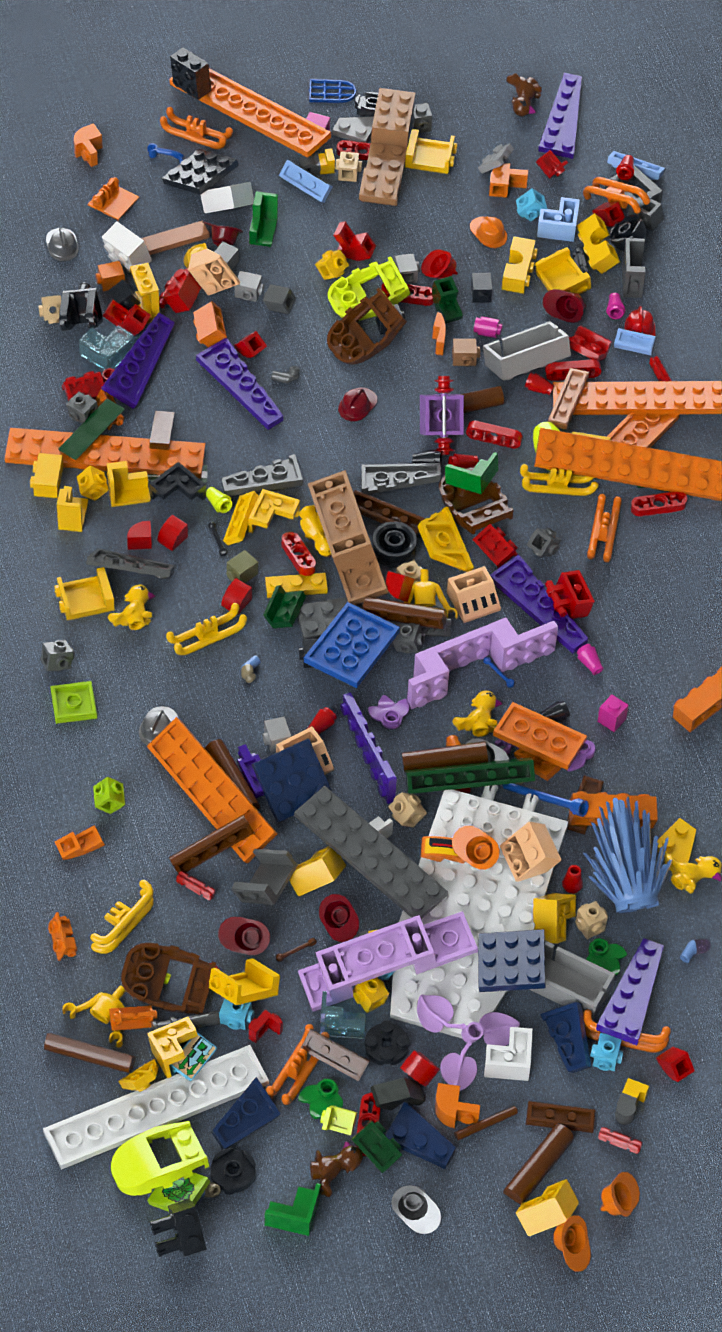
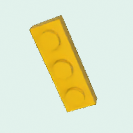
(240, 518)
(308, 584)

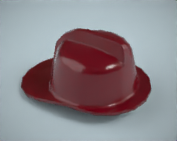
(224, 234)
(564, 305)
(357, 404)
(339, 917)
(244, 935)

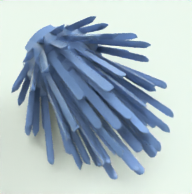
(629, 861)

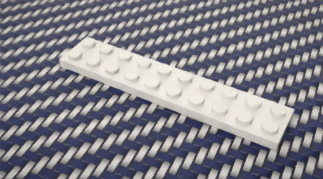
(158, 1105)

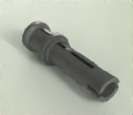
(199, 1021)

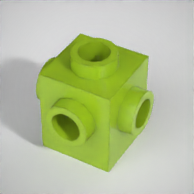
(109, 795)

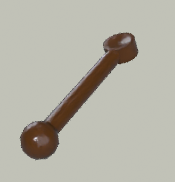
(311, 942)

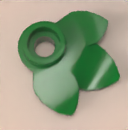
(608, 957)
(319, 1099)

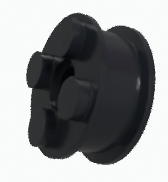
(394, 544)

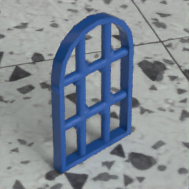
(324, 94)

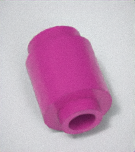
(488, 327)

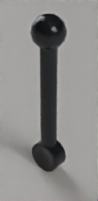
(222, 551)

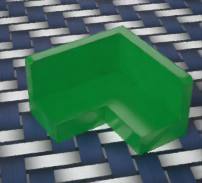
(264, 219)
(473, 480)
(296, 1217)

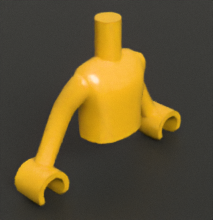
(426, 591)
(100, 1010)

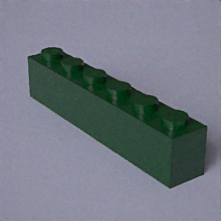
(470, 775)

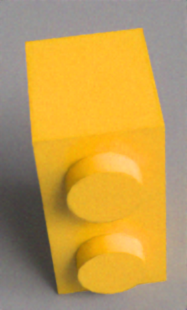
(47, 476)

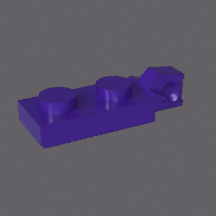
(245, 766)

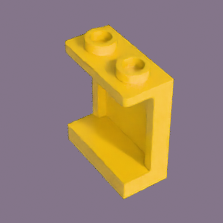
(430, 154)
(562, 273)
(147, 289)
(85, 596)
(249, 986)

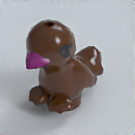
(526, 91)
(329, 1167)

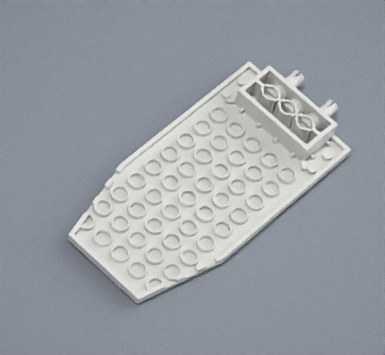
(487, 897)

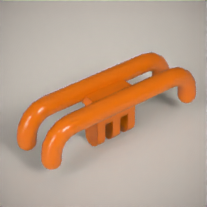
(195, 130)
(615, 193)
(604, 528)
(646, 1042)
(296, 1068)

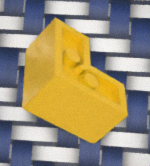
(126, 487)
(270, 504)
(71, 510)
(317, 871)
(551, 915)
(166, 1042)
(549, 1209)

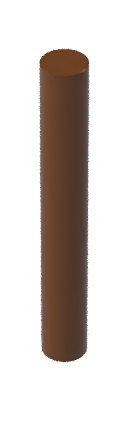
(487, 1122)

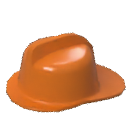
(489, 231)
(475, 847)
(620, 1195)
(573, 1241)

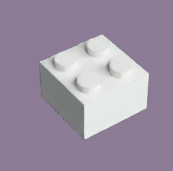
(125, 247)

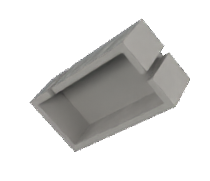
(527, 350)
(575, 980)

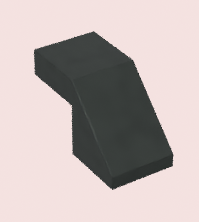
(395, 1092)

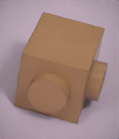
(465, 352)

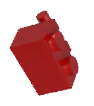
(180, 291)
(570, 595)

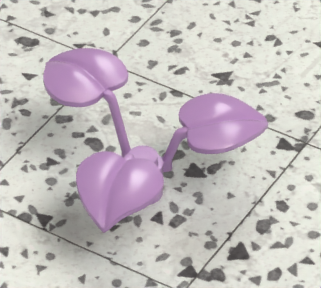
(456, 1069)

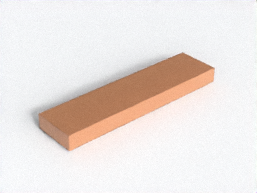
(176, 237)
(568, 398)

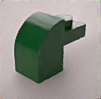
(445, 299)

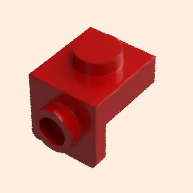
(551, 165)
(260, 1025)

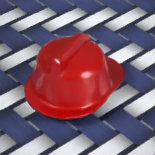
(439, 265)
(641, 322)

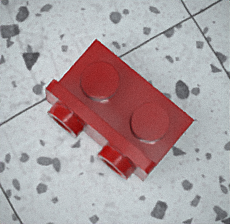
(590, 344)
(89, 384)
(494, 545)

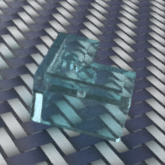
(106, 350)
(341, 1023)

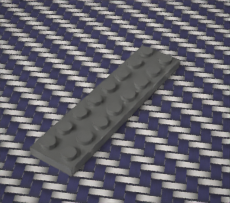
(371, 853)

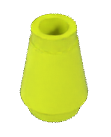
(219, 500)

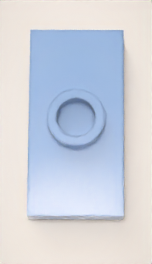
(634, 341)

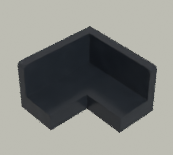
(177, 478)

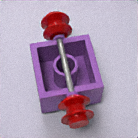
(442, 414)

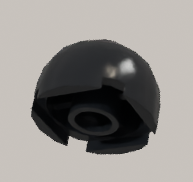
(631, 228)

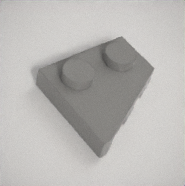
(354, 128)
(496, 159)

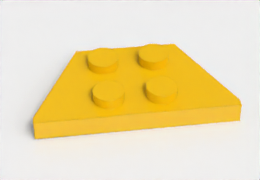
(444, 540)

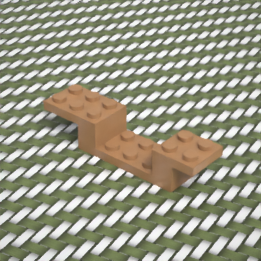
(388, 147)
(347, 538)

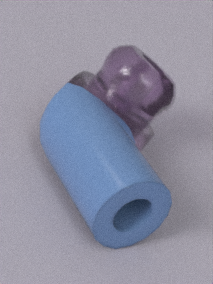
(694, 947)

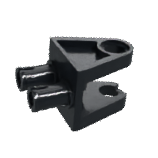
(80, 307)

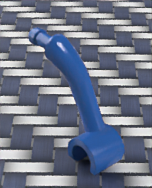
(154, 150)

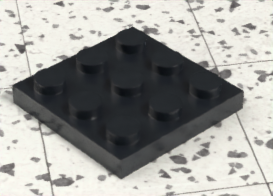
(200, 171)

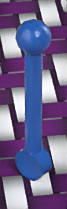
(509, 682)

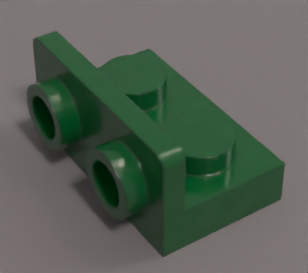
(283, 607)
(377, 1146)

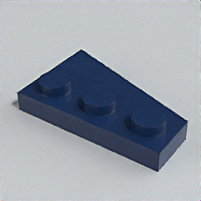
(569, 1032)
(246, 1116)
(420, 1137)

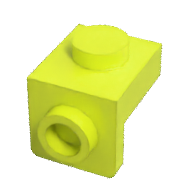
(338, 1120)

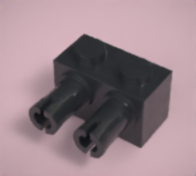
(186, 1226)

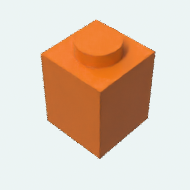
(109, 275)

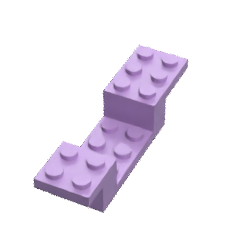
(494, 639)
(384, 952)

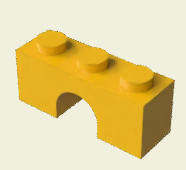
(601, 255)
(517, 275)

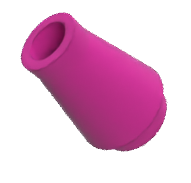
(615, 307)
(589, 657)

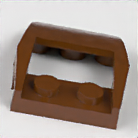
(351, 342)
(459, 499)
(146, 971)

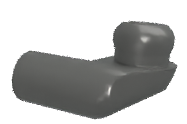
(288, 377)

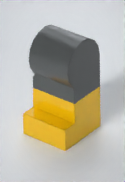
(319, 163)
(626, 1106)

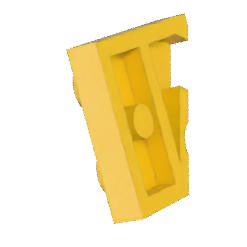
(680, 841)
(141, 1077)

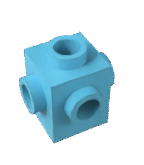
(530, 204)
(236, 1016)
(607, 1052)

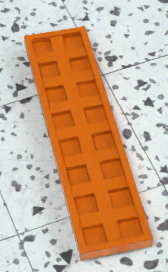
(209, 786)

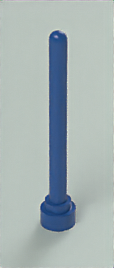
(577, 806)

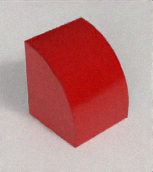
(610, 213)
(250, 345)
(172, 533)
(140, 536)
(399, 585)
(238, 593)
(676, 1063)
(420, 1068)

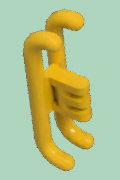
(556, 482)
(207, 632)
(123, 920)

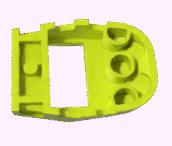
(348, 291)
(137, 1168)

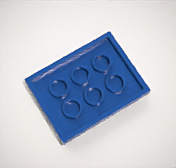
(351, 644)

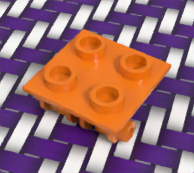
(113, 199)

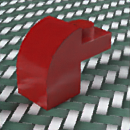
(353, 246)
(130, 320)

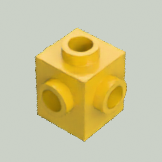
(332, 264)
(92, 483)
(370, 994)

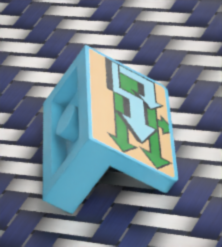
(197, 1053)

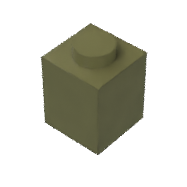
(242, 567)

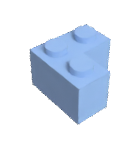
(561, 223)

